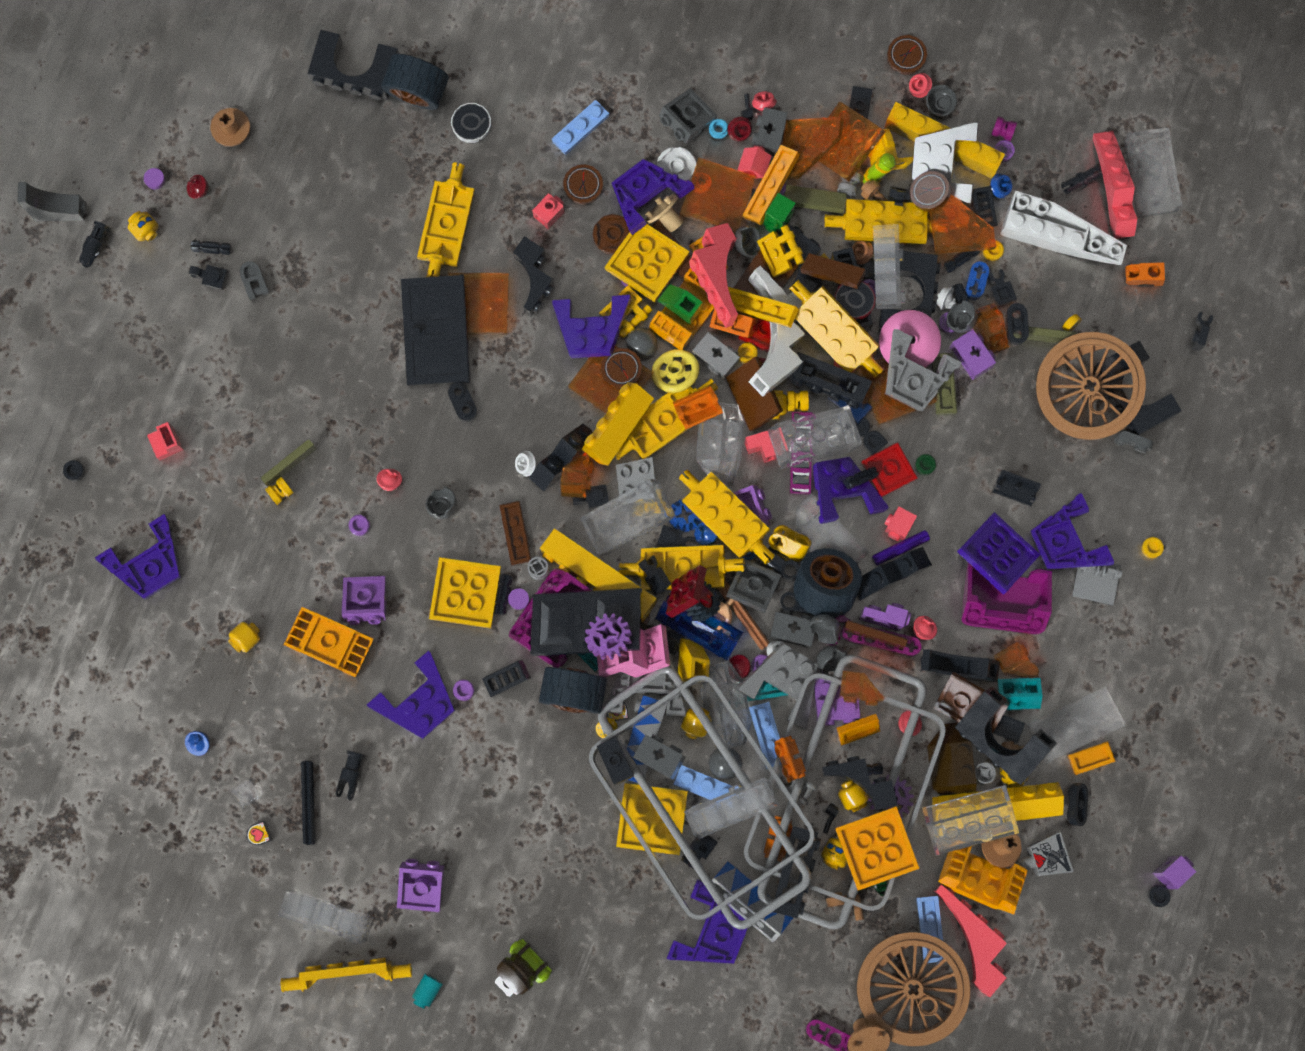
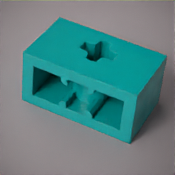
(1021, 692)

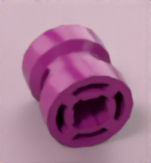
(1004, 128)

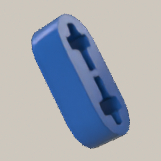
(981, 281)

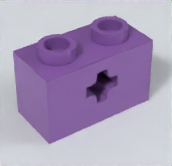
(974, 365)
(1175, 871)

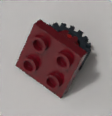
(693, 595)

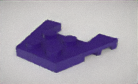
(641, 185)
(591, 334)
(829, 483)
(1060, 543)
(150, 569)
(424, 707)
(718, 938)

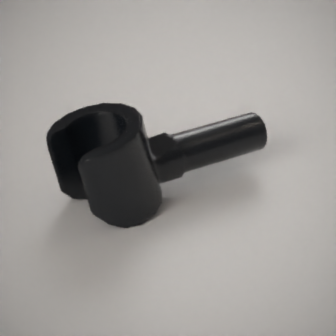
(748, 112)
(832, 811)

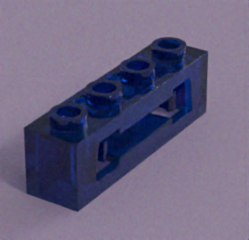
(703, 632)

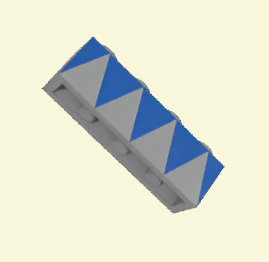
(648, 726)
(730, 881)

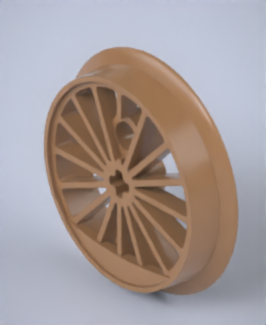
(1073, 348)
(881, 955)

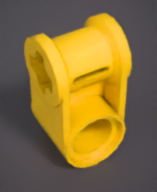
(790, 543)

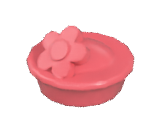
(920, 85)
(764, 99)
(389, 479)
(924, 628)
(903, 720)

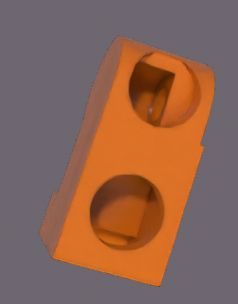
(1145, 274)

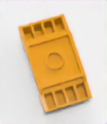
(675, 329)
(328, 641)
(983, 881)

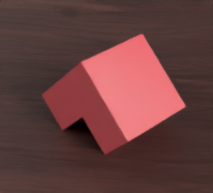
(165, 441)
(762, 443)

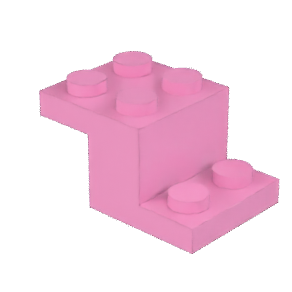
(651, 656)

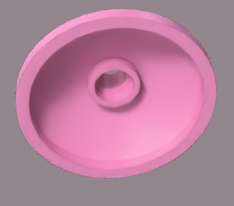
(919, 326)

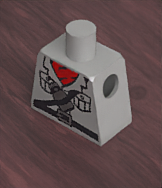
(1047, 856)

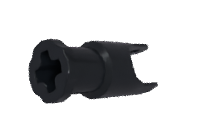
(93, 243)
(350, 774)

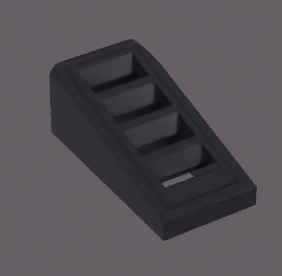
(990, 204)
(523, 673)

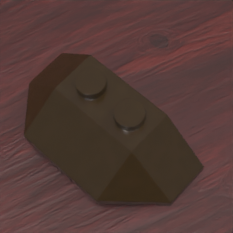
(954, 764)

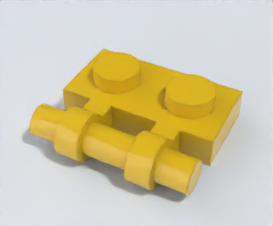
(775, 254)
(641, 314)

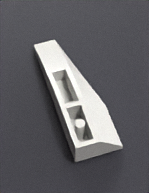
(1058, 230)

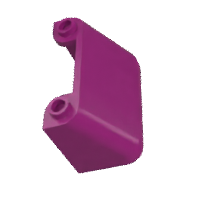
(556, 582)
(1021, 609)

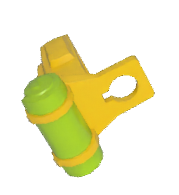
(884, 158)

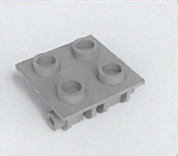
(634, 473)
(1097, 583)

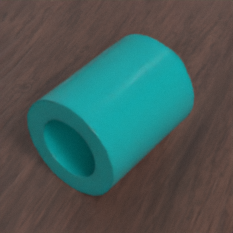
(426, 991)

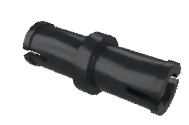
(1081, 179)

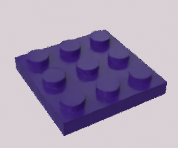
(998, 553)

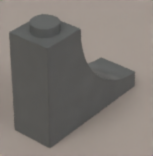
(50, 206)

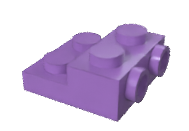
(753, 499)
(364, 599)
(892, 617)
(839, 710)
(420, 885)

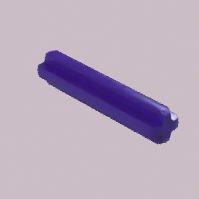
(901, 547)

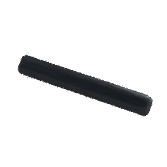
(308, 816)

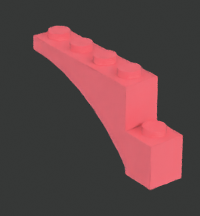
(1118, 185)
(710, 269)
(981, 940)

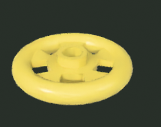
(668, 358)

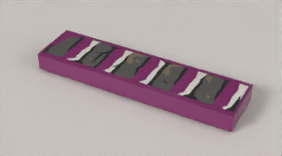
(800, 474)

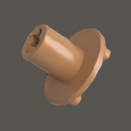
(230, 127)
(1002, 851)
(868, 1037)

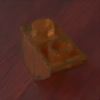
(992, 328)
(575, 477)
(1016, 663)
(858, 686)

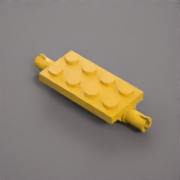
(863, 214)
(446, 222)
(835, 329)
(658, 425)
(726, 516)
(679, 560)
(313, 973)

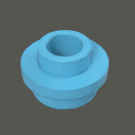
(718, 123)

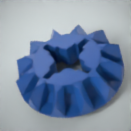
(680, 523)

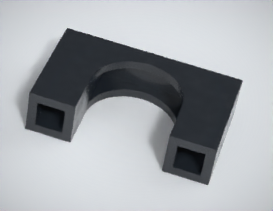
(324, 68)
(923, 270)
(1148, 415)
(977, 728)

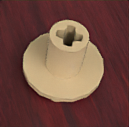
(665, 213)

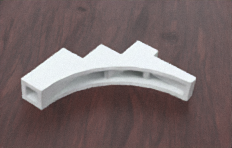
(780, 358)

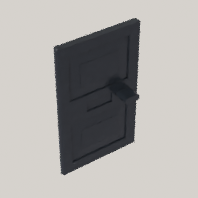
(435, 330)
(563, 617)

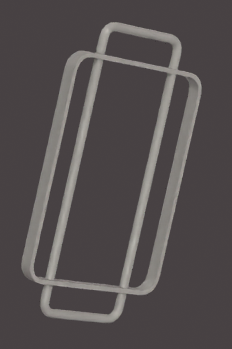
(682, 688)
(915, 710)

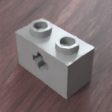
(720, 365)

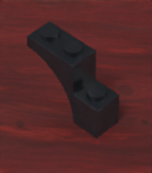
(807, 246)
(541, 285)
(566, 451)
(893, 572)
(967, 667)
(855, 769)

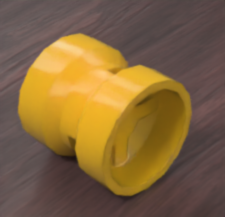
(798, 400)
(275, 494)

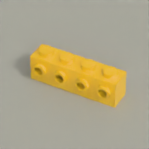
(617, 423)

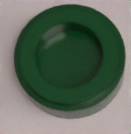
(925, 464)

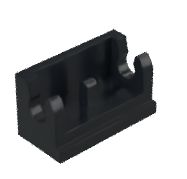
(1016, 488)

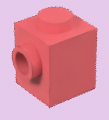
(754, 161)
(548, 210)
(899, 524)

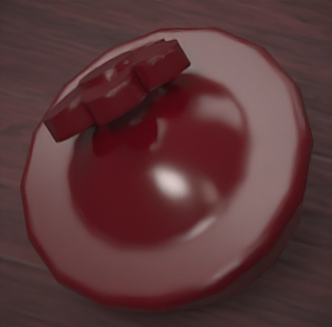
(739, 129)
(197, 187)
(741, 665)

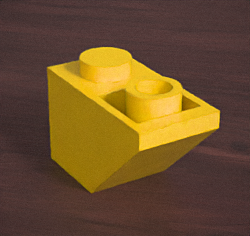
(692, 660)

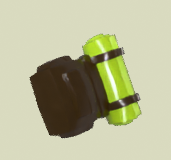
(521, 969)

